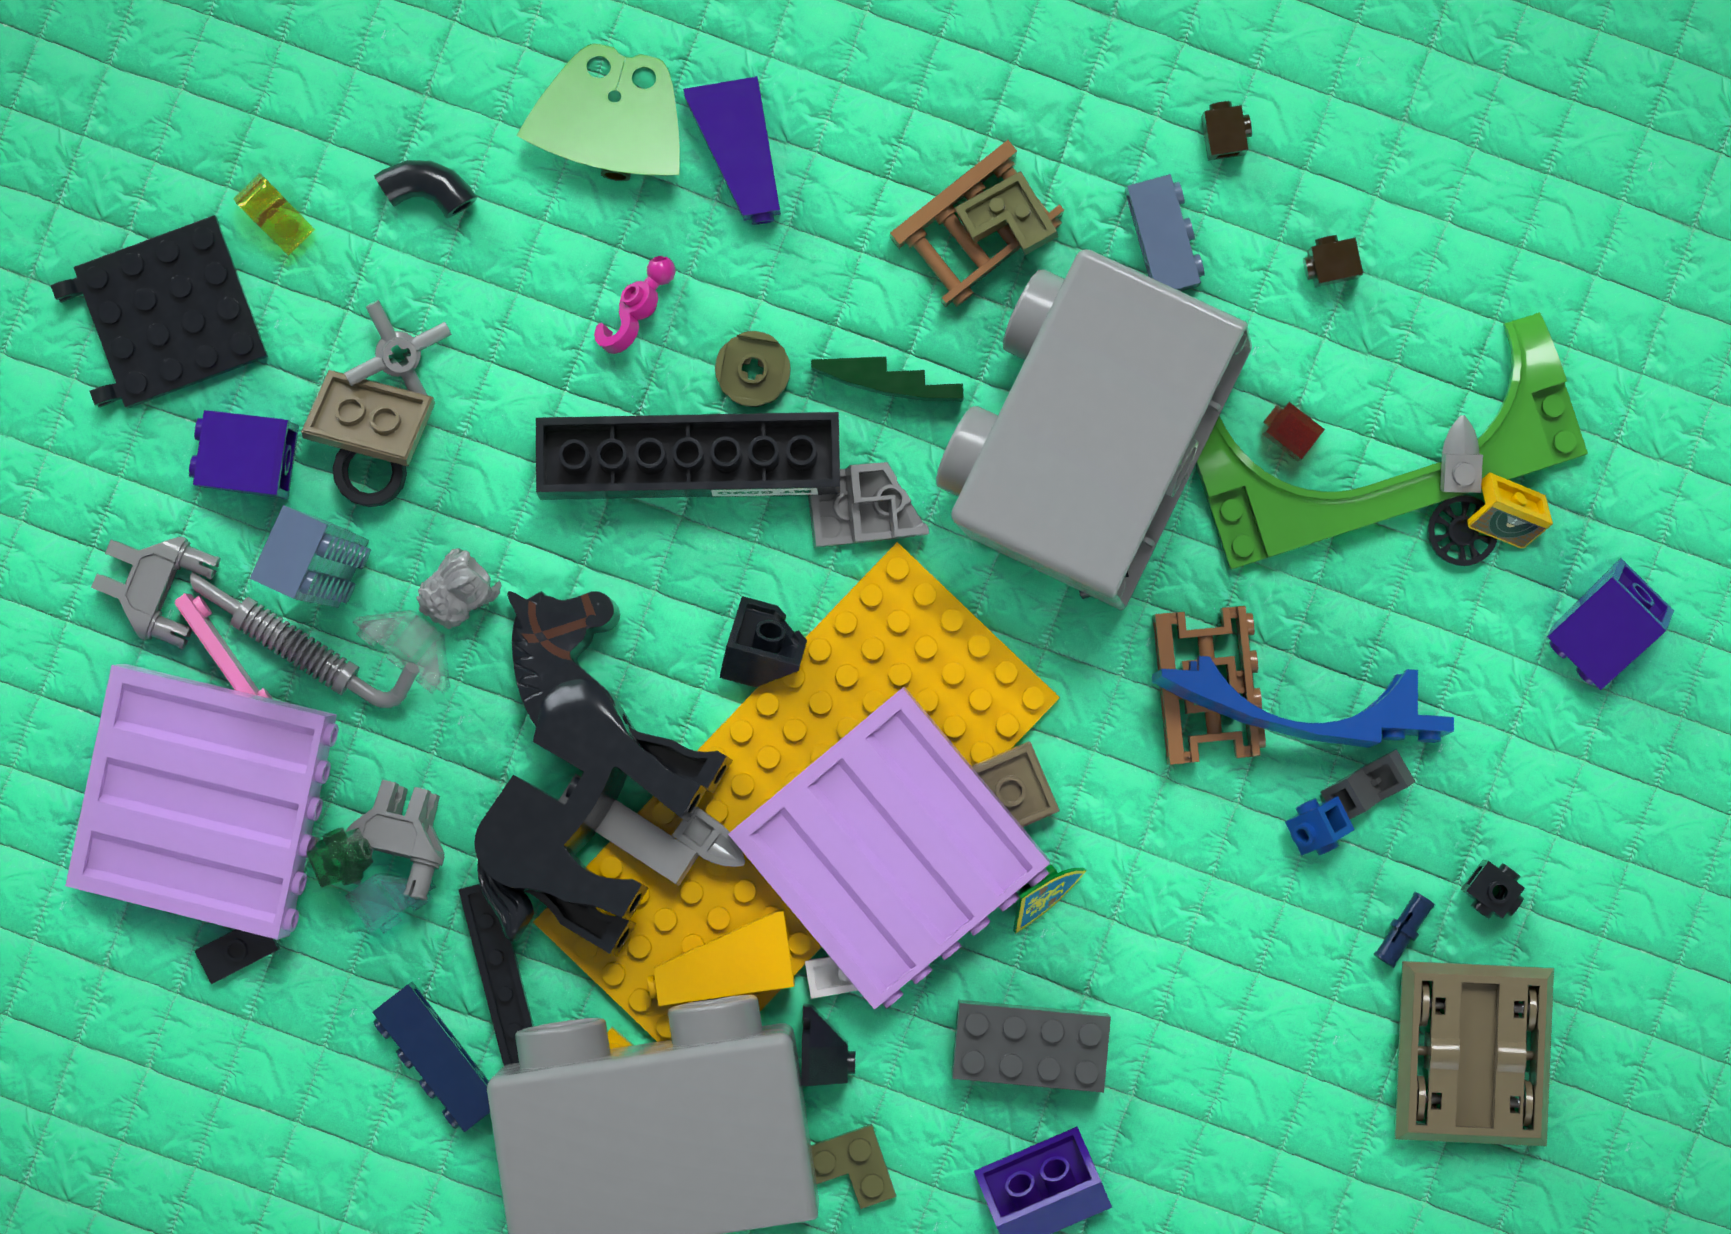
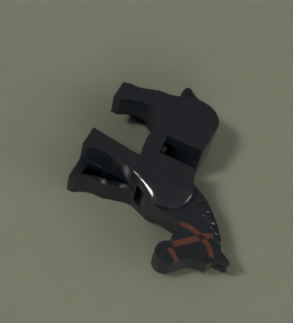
(533, 838)

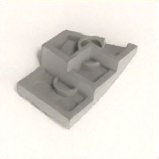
(866, 509)

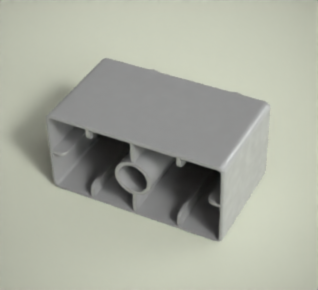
(1096, 425)
(657, 1132)

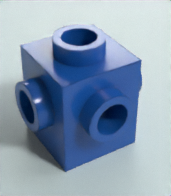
(1319, 825)

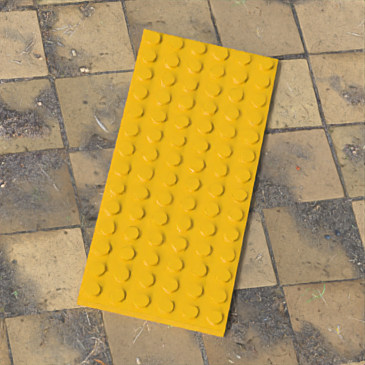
(882, 636)

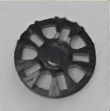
(1458, 532)

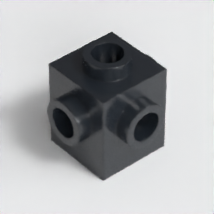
(1481, 885)

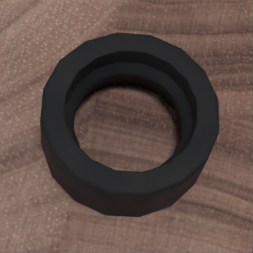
(379, 498)

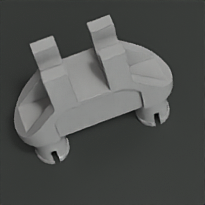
(150, 582)
(406, 835)

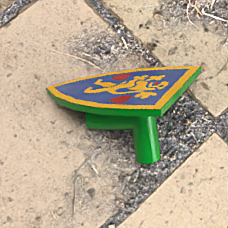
(1040, 898)

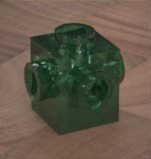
(340, 857)

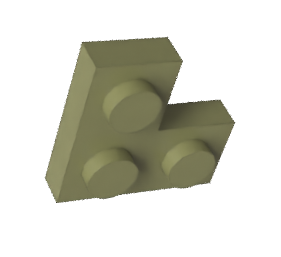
(1008, 204)
(861, 1157)

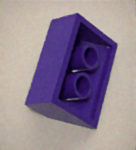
(1043, 1186)

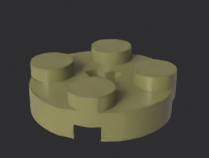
(770, 356)

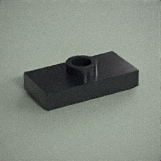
(233, 953)

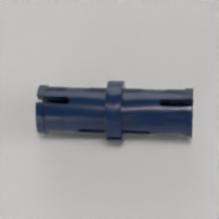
(1404, 929)

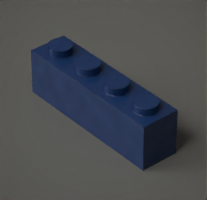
(436, 1055)

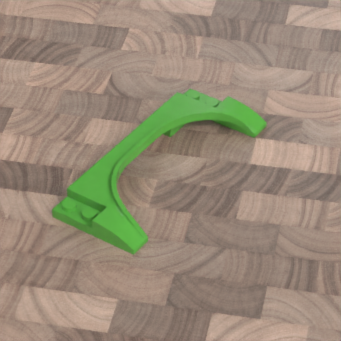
(1268, 517)

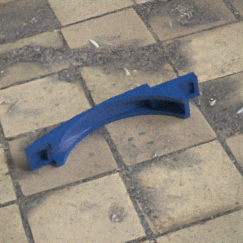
(1387, 718)

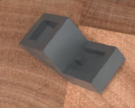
(1371, 784)

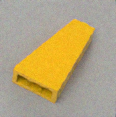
(733, 964)

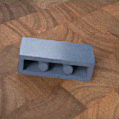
(1164, 232)

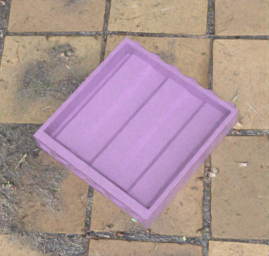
(202, 801)
(891, 849)

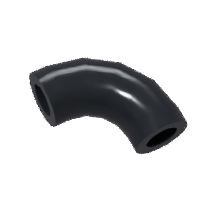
(429, 181)

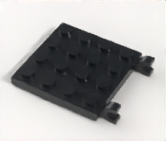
(167, 313)

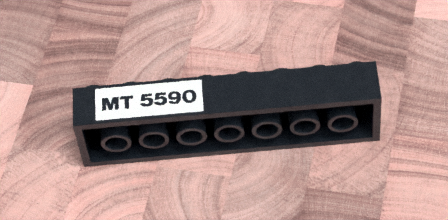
(688, 456)

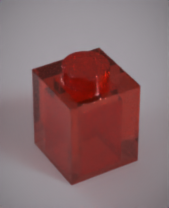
(1292, 430)

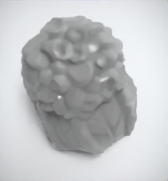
(456, 589)

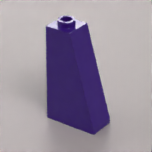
(737, 137)

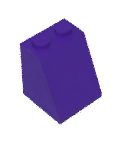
(244, 454)
(1610, 625)

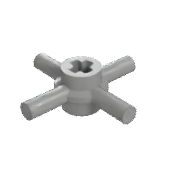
(388, 340)

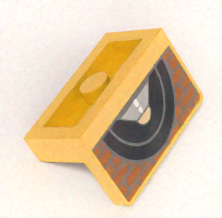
(1511, 512)

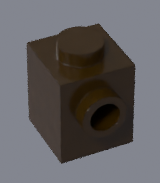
(1225, 130)
(1333, 261)

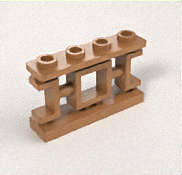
(1240, 680)

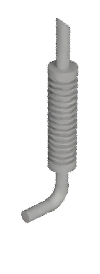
(301, 649)

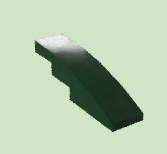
(872, 375)

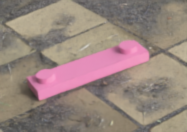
(196, 614)

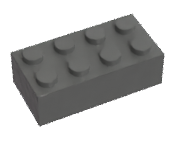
(1031, 1046)

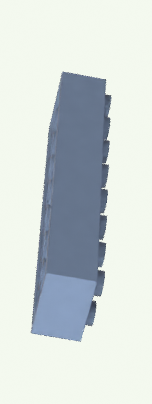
(310, 559)

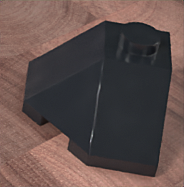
(761, 645)
(823, 1051)

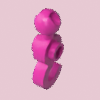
(636, 303)

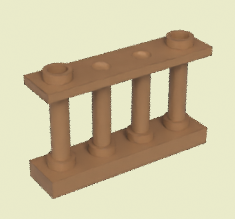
(942, 210)

